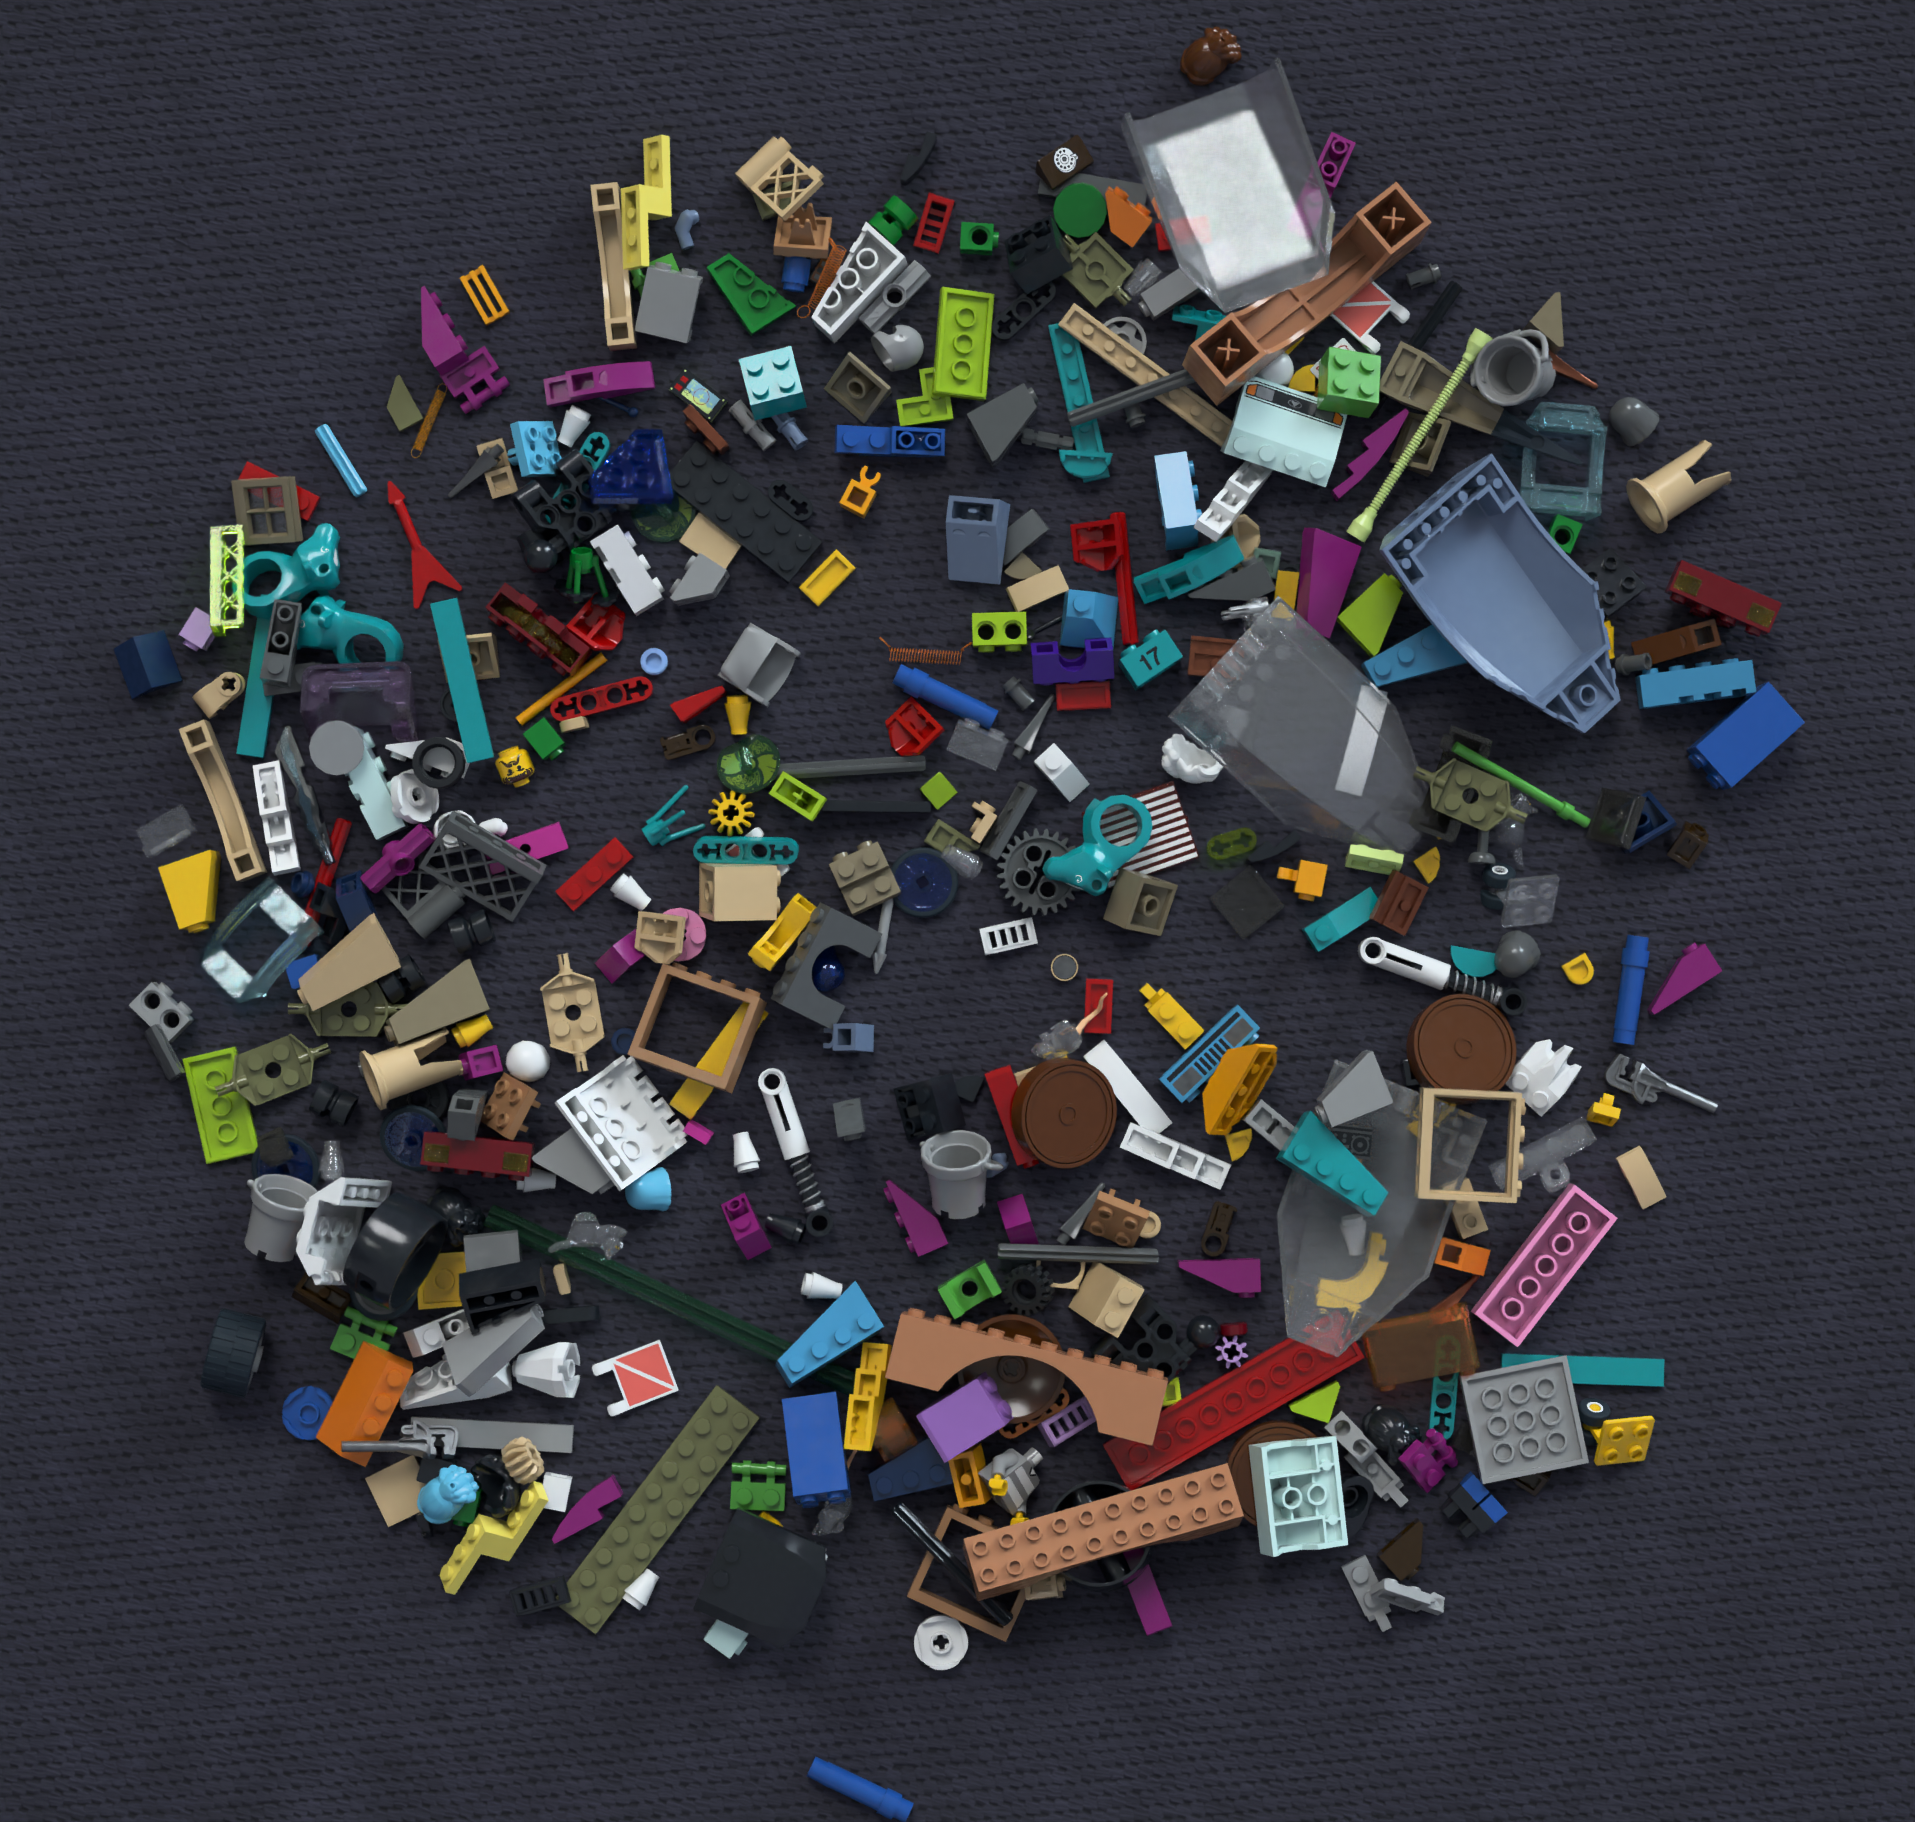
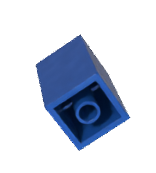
(1744, 737)
(816, 1449)

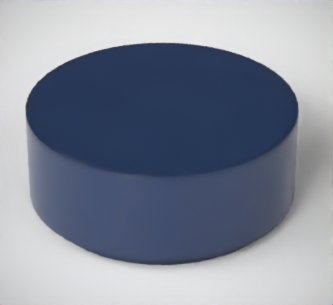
(622, 1040)

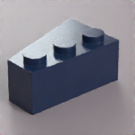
(910, 1472)

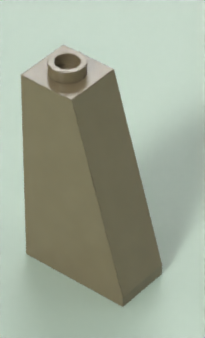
(443, 1004)

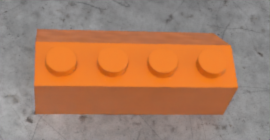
(365, 1400)

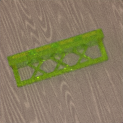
(220, 577)

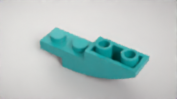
(1191, 571)

